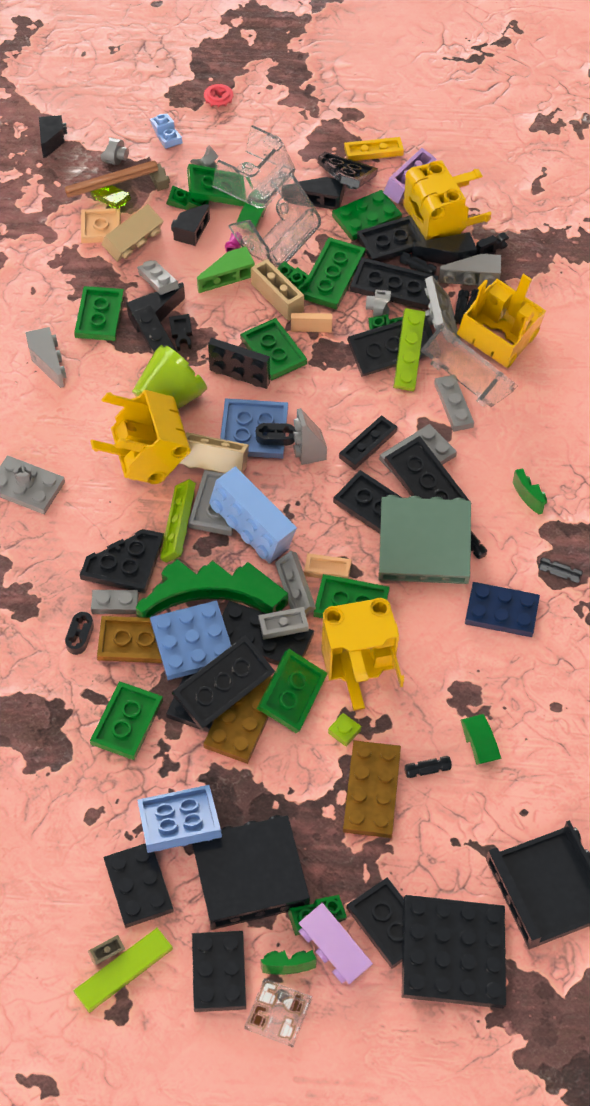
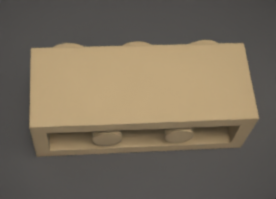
(132, 233)
(277, 289)
(215, 454)

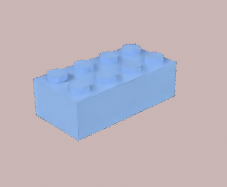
(252, 515)

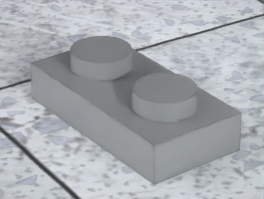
(114, 601)
(283, 623)

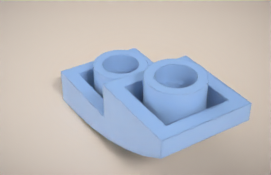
(166, 131)

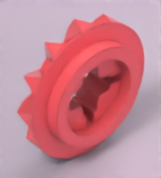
(221, 91)

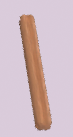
(111, 179)

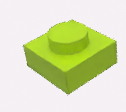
(344, 729)

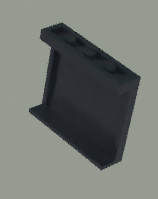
(251, 872)
(545, 884)

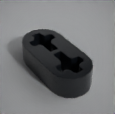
(275, 434)
(74, 631)

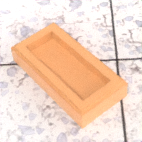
(311, 322)
(318, 565)

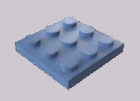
(243, 417)
(190, 638)
(179, 818)

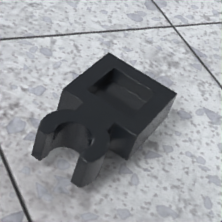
(491, 244)
(181, 329)

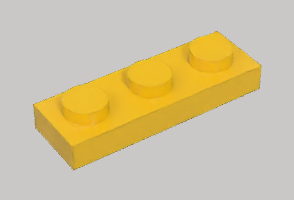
(374, 149)

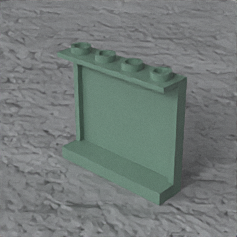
(425, 540)

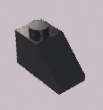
(51, 133)
(191, 224)

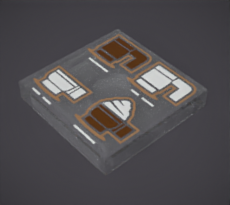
(278, 1012)

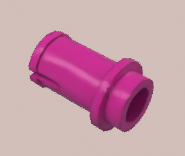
(232, 243)

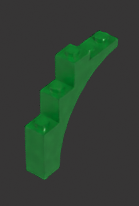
(213, 582)

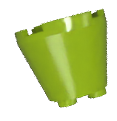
(170, 375)

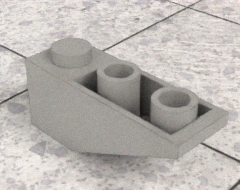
(472, 270)
(44, 355)
(308, 440)

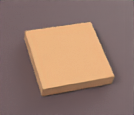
(98, 223)

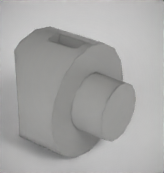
(115, 152)
(208, 159)
(379, 302)

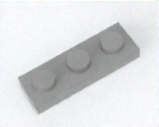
(157, 277)
(454, 403)
(295, 582)

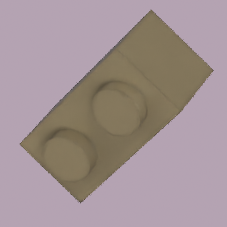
(160, 179)
(106, 950)

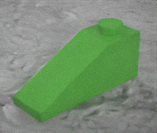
(228, 269)

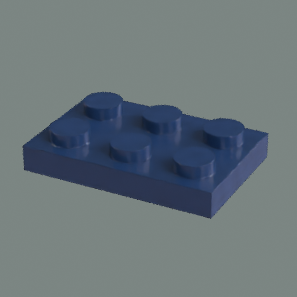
(502, 609)

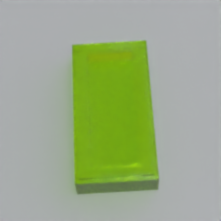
(111, 196)

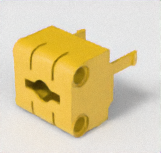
(437, 202)
(496, 303)
(146, 436)
(360, 644)

